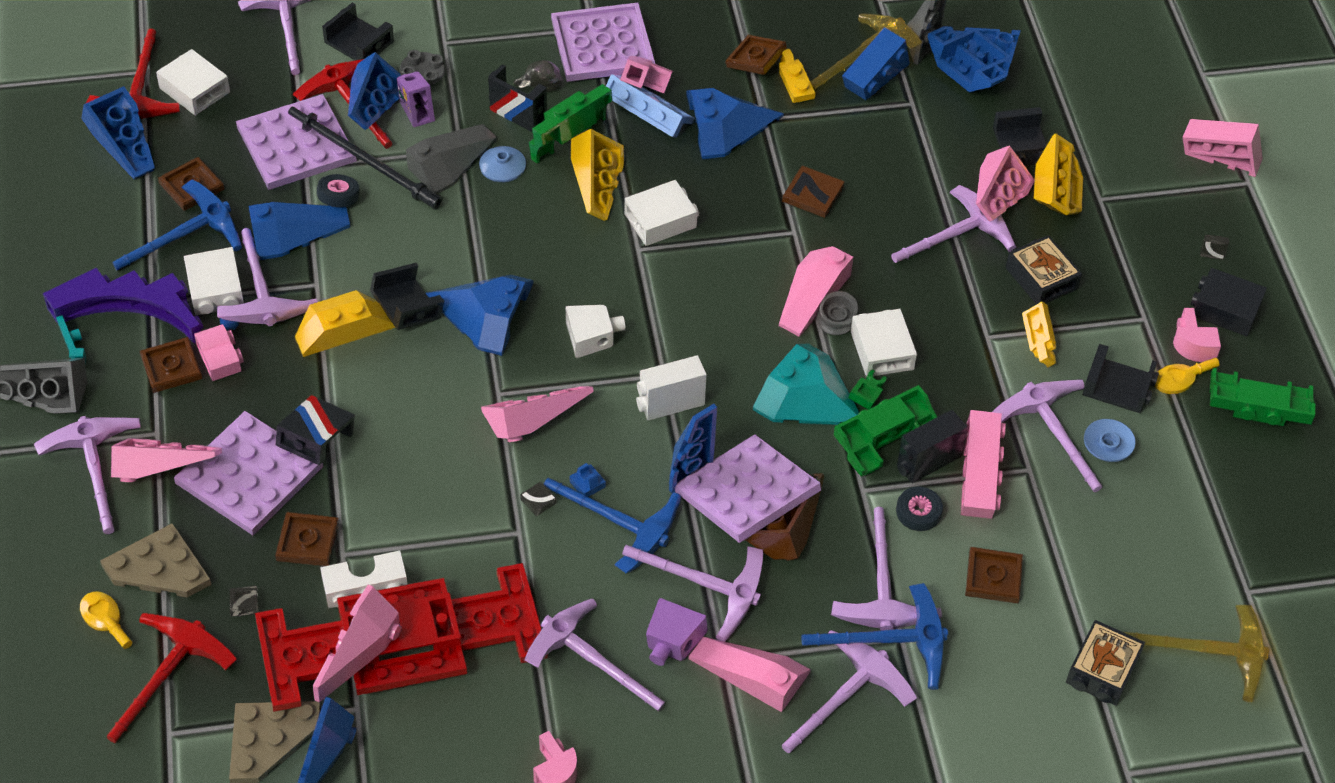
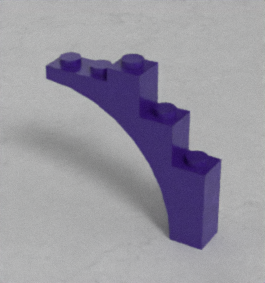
(129, 293)

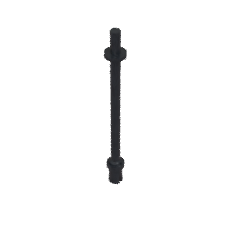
(418, 191)

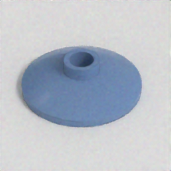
(502, 164)
(1111, 432)

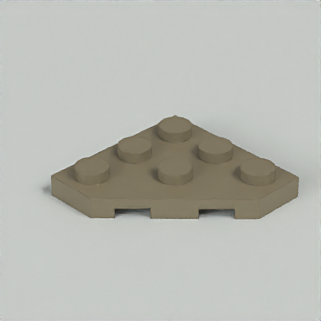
(158, 565)
(267, 737)

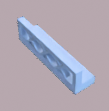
(648, 106)

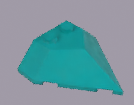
(806, 390)

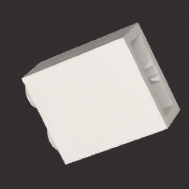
(193, 82)
(661, 212)
(213, 280)
(883, 342)
(671, 388)

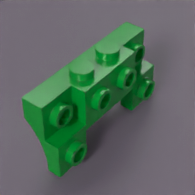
(569, 120)
(1261, 400)
(882, 425)

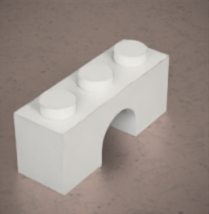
(340, 582)

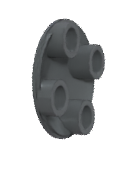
(427, 64)

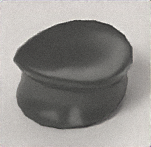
(837, 312)

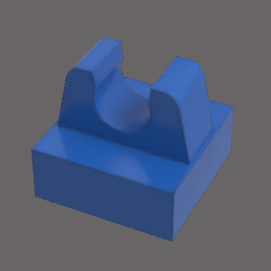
(587, 480)

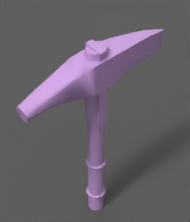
(287, 22)
(995, 228)
(264, 309)
(1039, 399)
(87, 434)
(741, 592)
(882, 612)
(559, 632)
(871, 667)

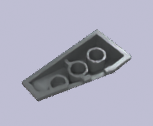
(926, 20)
(445, 157)
(47, 385)

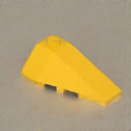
(597, 165)

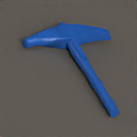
(213, 213)
(650, 534)
(927, 635)

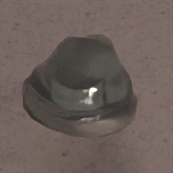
(542, 73)

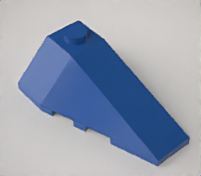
(372, 90)
(117, 127)
(288, 225)
(694, 446)
(327, 742)

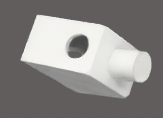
(591, 328)

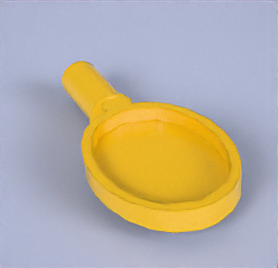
(1180, 377)
(103, 614)

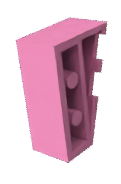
(1225, 142)

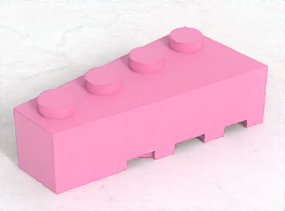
(981, 464)

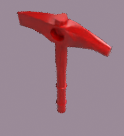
(337, 78)
(146, 106)
(187, 638)

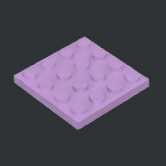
(600, 40)
(285, 150)
(249, 476)
(747, 488)

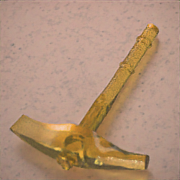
(877, 22)
(1248, 650)

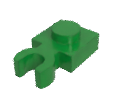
(867, 390)

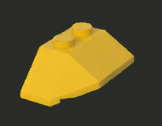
(1059, 178)
(340, 322)

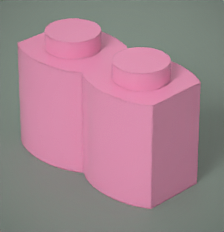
(218, 352)

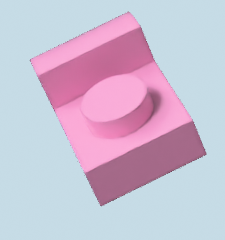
(642, 72)
(1195, 342)
(560, 764)

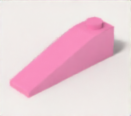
(1002, 182)
(815, 277)
(516, 418)
(145, 457)
(370, 632)
(757, 672)

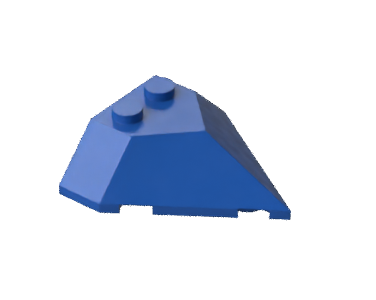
(974, 56)
(726, 120)
(485, 309)

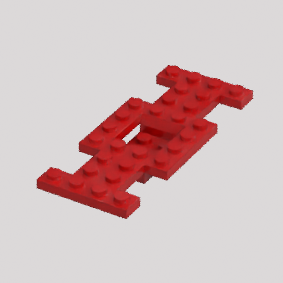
(425, 619)

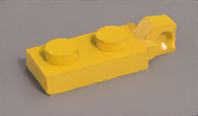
(795, 78)
(1040, 333)

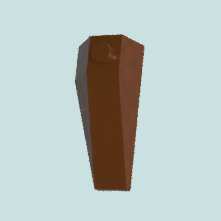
(788, 533)

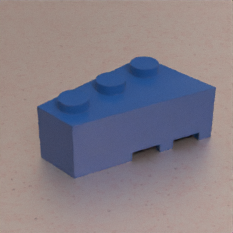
(877, 64)

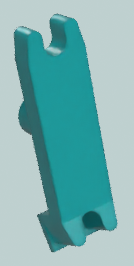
(69, 338)

